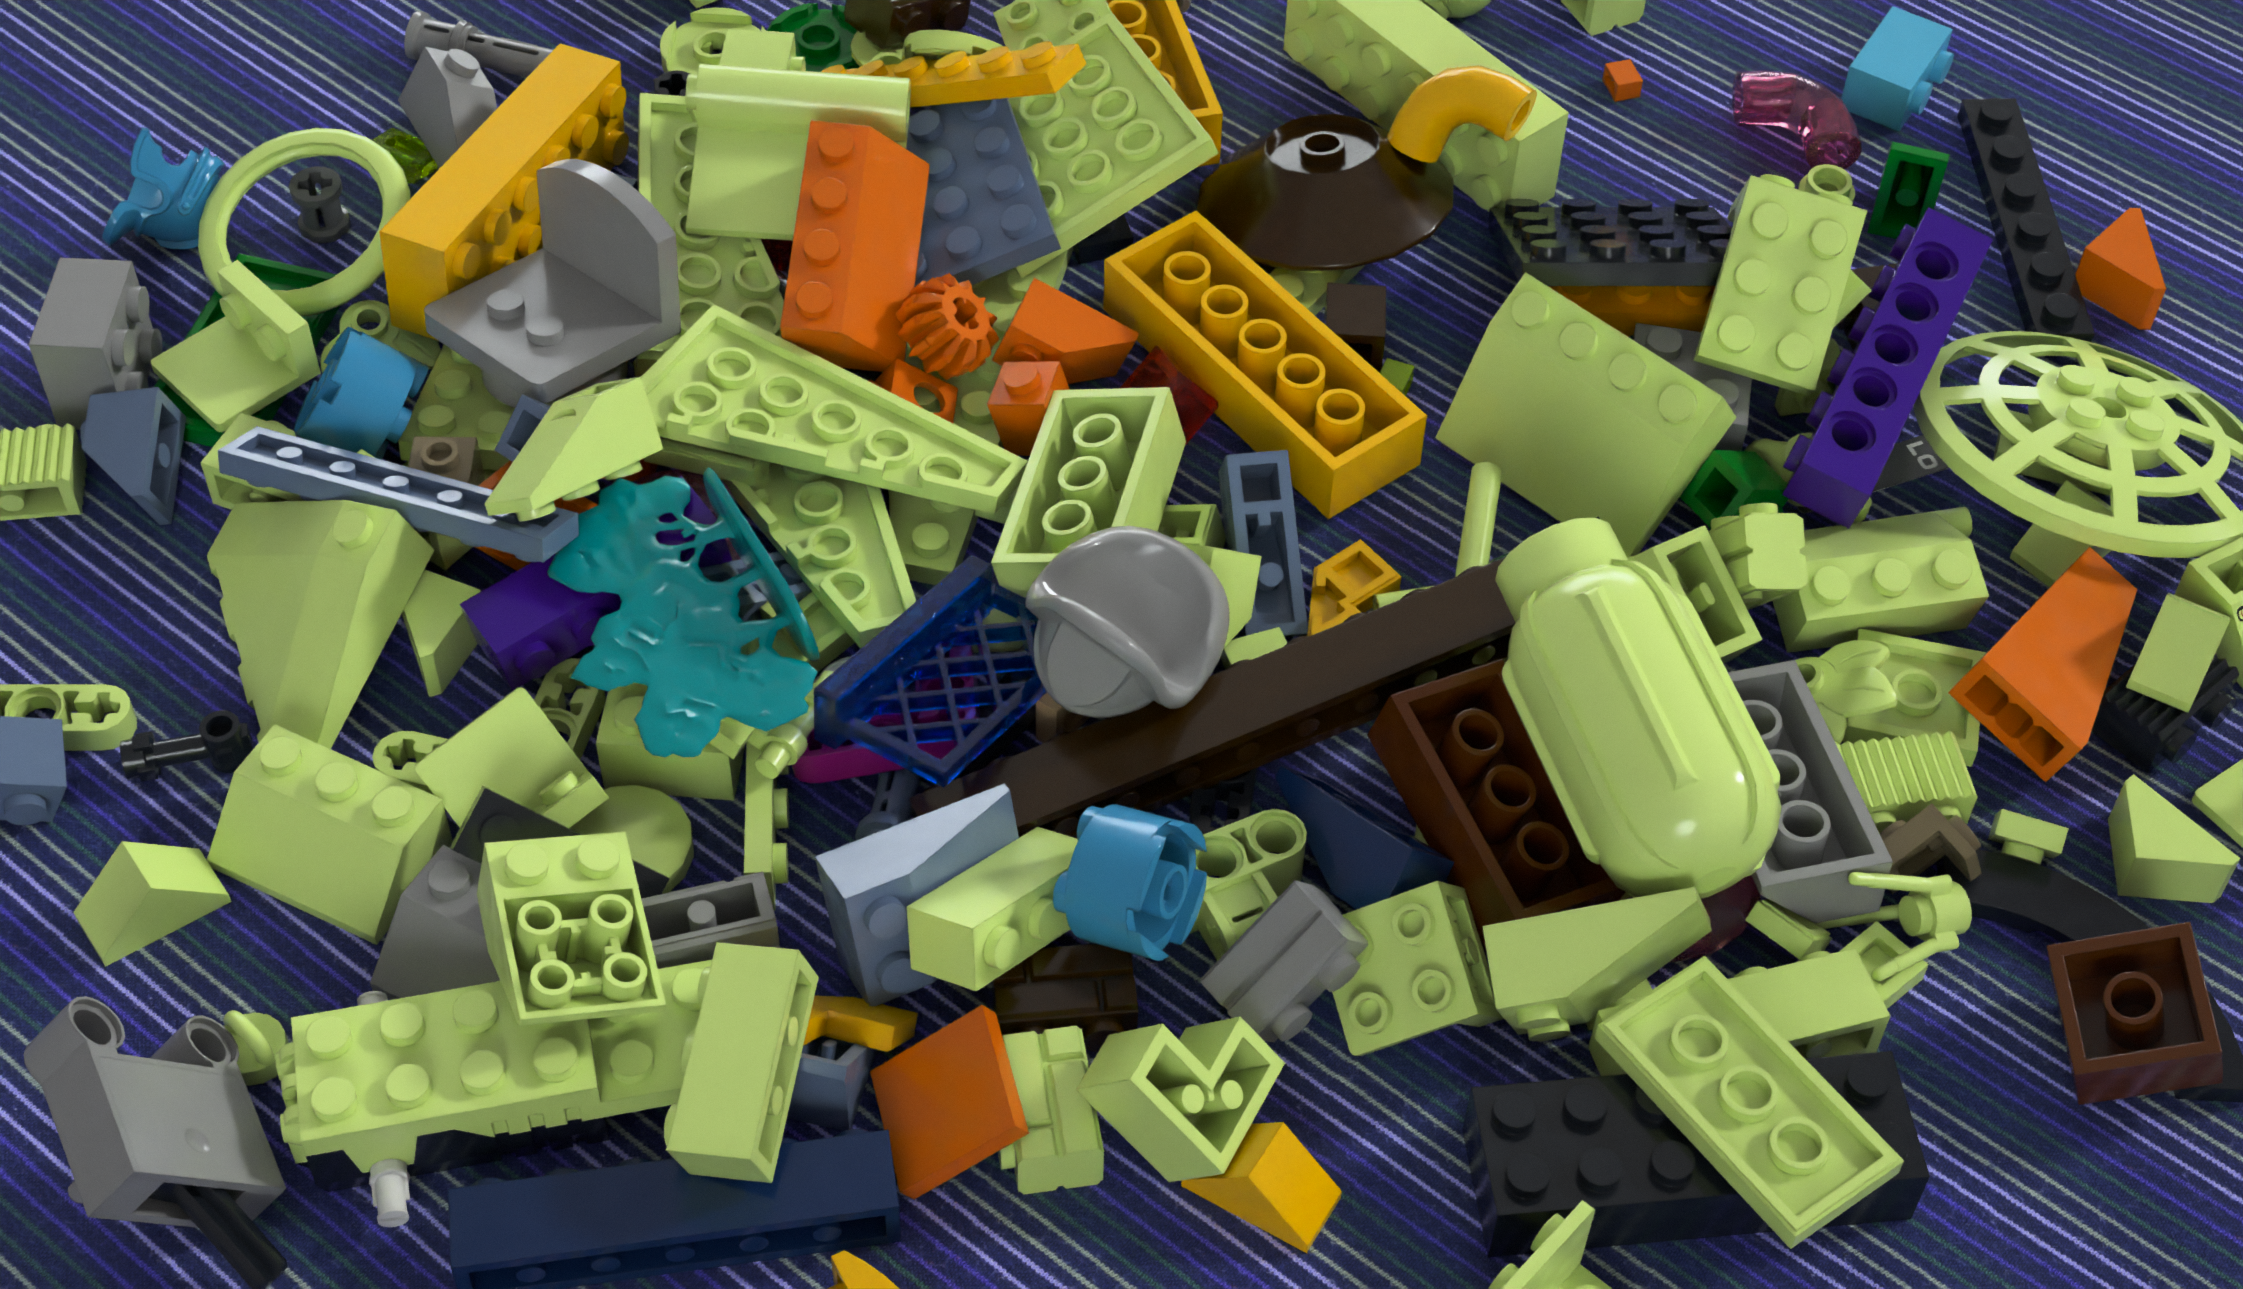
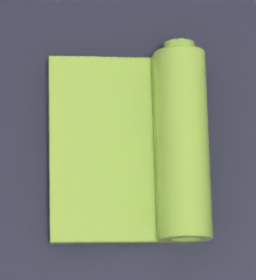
(757, 138)

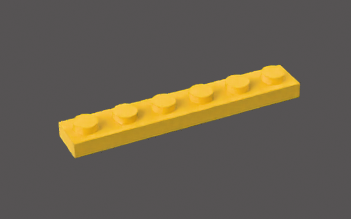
(981, 77)

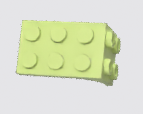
(1780, 283)

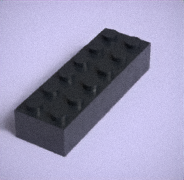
(1608, 1144)

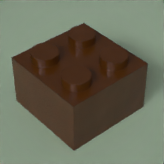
(2135, 1013)

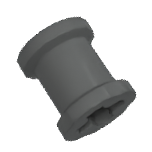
(312, 205)

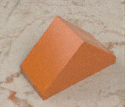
(2123, 271)

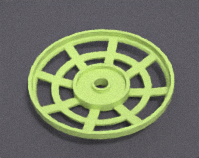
(2097, 419)

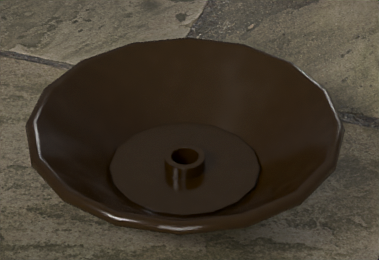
(1325, 196)

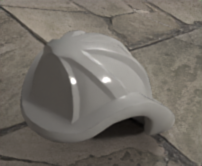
(1126, 622)

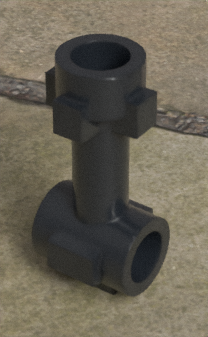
(220, 739)

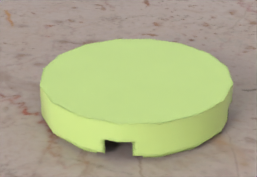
(654, 827)

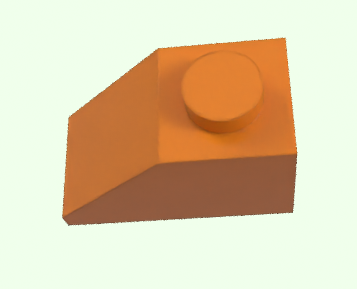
(1065, 330)

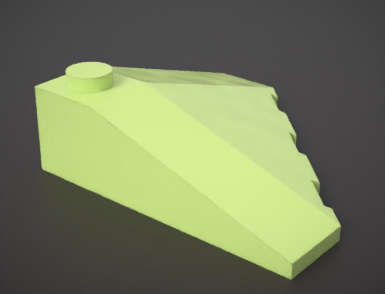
(312, 603)

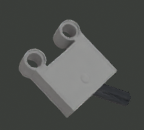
(162, 1132)

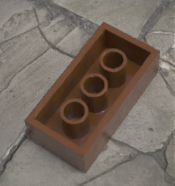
(1485, 798)

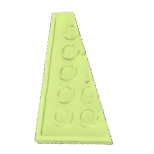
(710, 268)
(780, 404)
(835, 541)

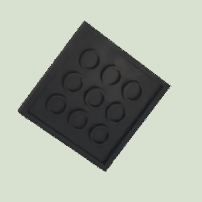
(1612, 244)

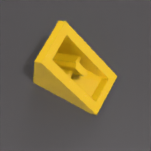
(1273, 1186)

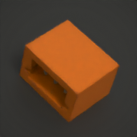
(1622, 80)

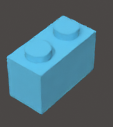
(1897, 69)

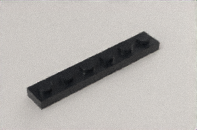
(2023, 219)

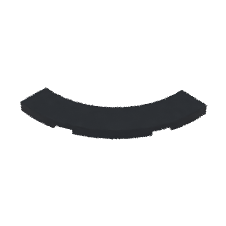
(2067, 910)

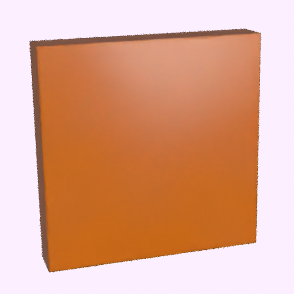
(949, 1102)

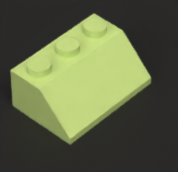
(1883, 578)
(326, 832)

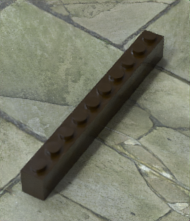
(1250, 709)

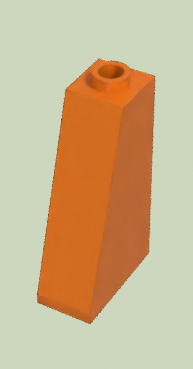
(2052, 666)

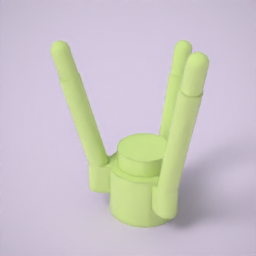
(1932, 911)

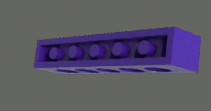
(1886, 369)

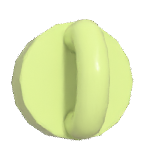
(258, 1041)

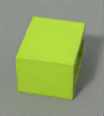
(1398, 374)

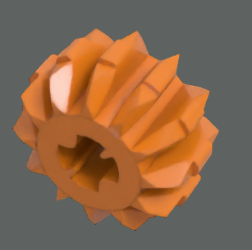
(947, 326)

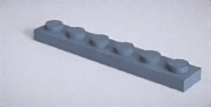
(420, 497)

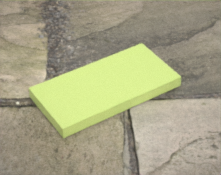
(1748, 1101)

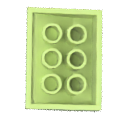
(1582, 415)

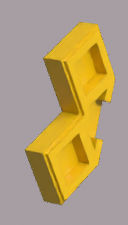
(1347, 586)
(858, 1023)

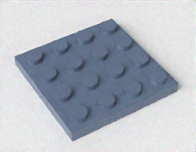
(981, 193)

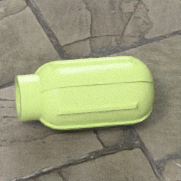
(1634, 716)

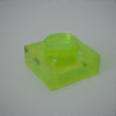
(409, 153)

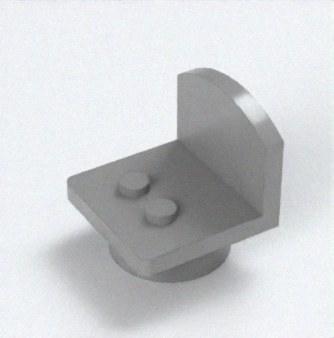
(580, 302)

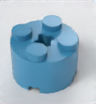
(360, 395)
(1132, 880)

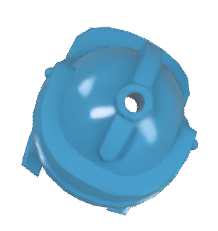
(164, 197)

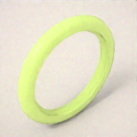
(279, 152)

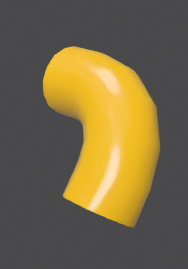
(1456, 99)

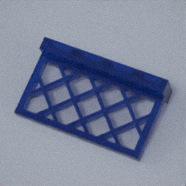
(914, 650)

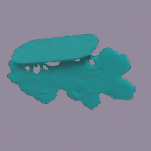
(679, 626)

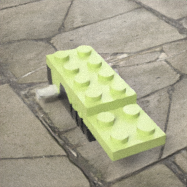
(460, 1083)

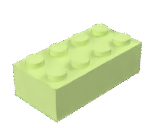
(1093, 467)

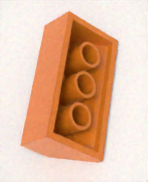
(854, 246)

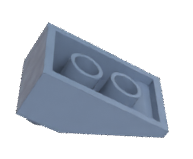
(883, 873)

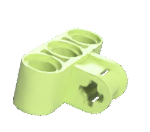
(1248, 873)

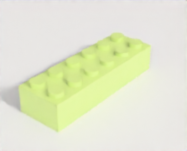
(1385, 49)

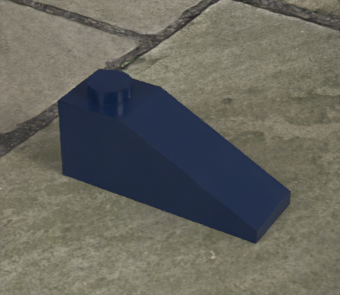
(1356, 847)

